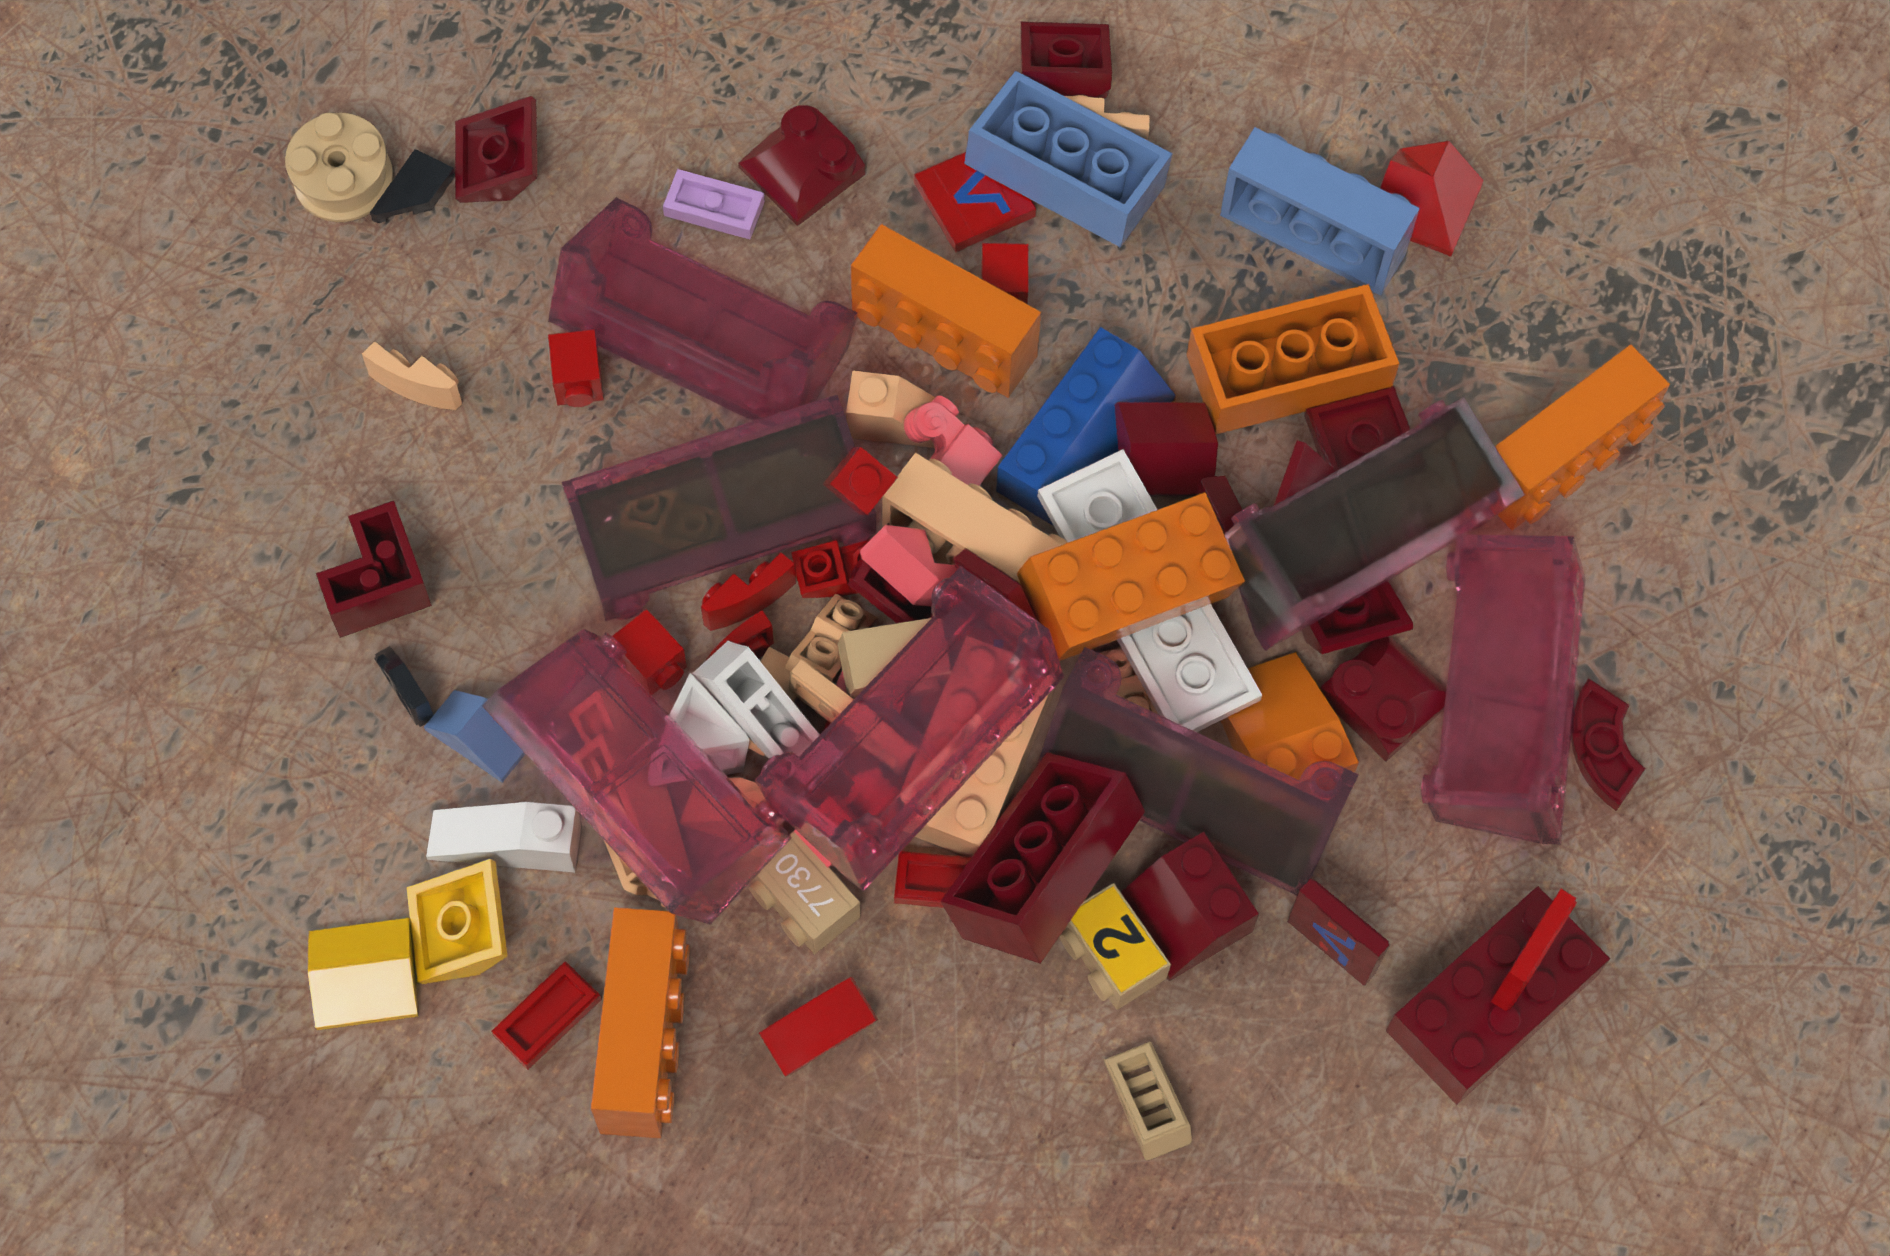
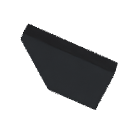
(414, 187)
(404, 686)

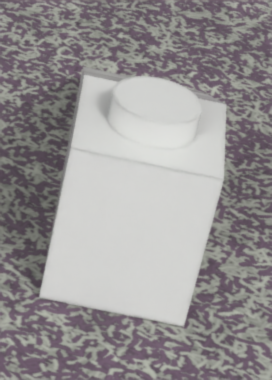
(755, 701)
(510, 834)

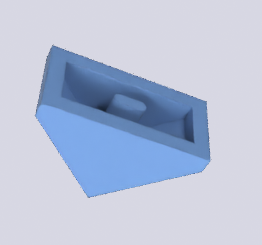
(475, 734)

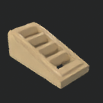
(1159, 1131)

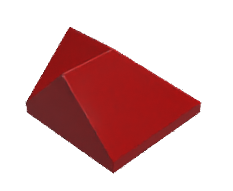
(1440, 185)

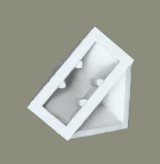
(711, 727)

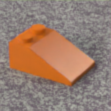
(1290, 722)

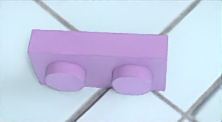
(713, 204)

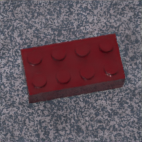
(1043, 857)
(1456, 1027)

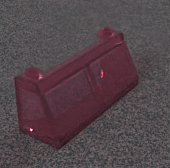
(694, 320)
(1509, 686)
(916, 729)
(638, 777)

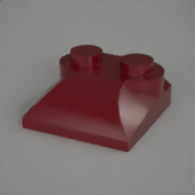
(1067, 57)
(803, 163)
(1385, 696)

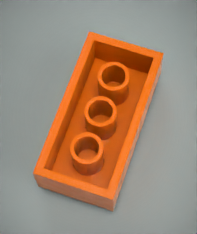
(944, 311)
(1291, 358)
(1581, 433)
(1131, 576)
(637, 1023)

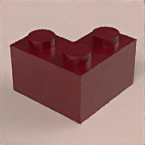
(380, 583)

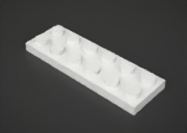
(1184, 661)

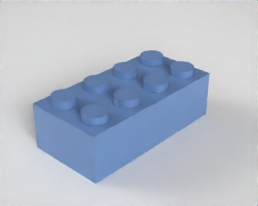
(1067, 158)
(1318, 210)

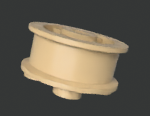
(338, 166)

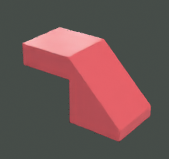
(906, 562)

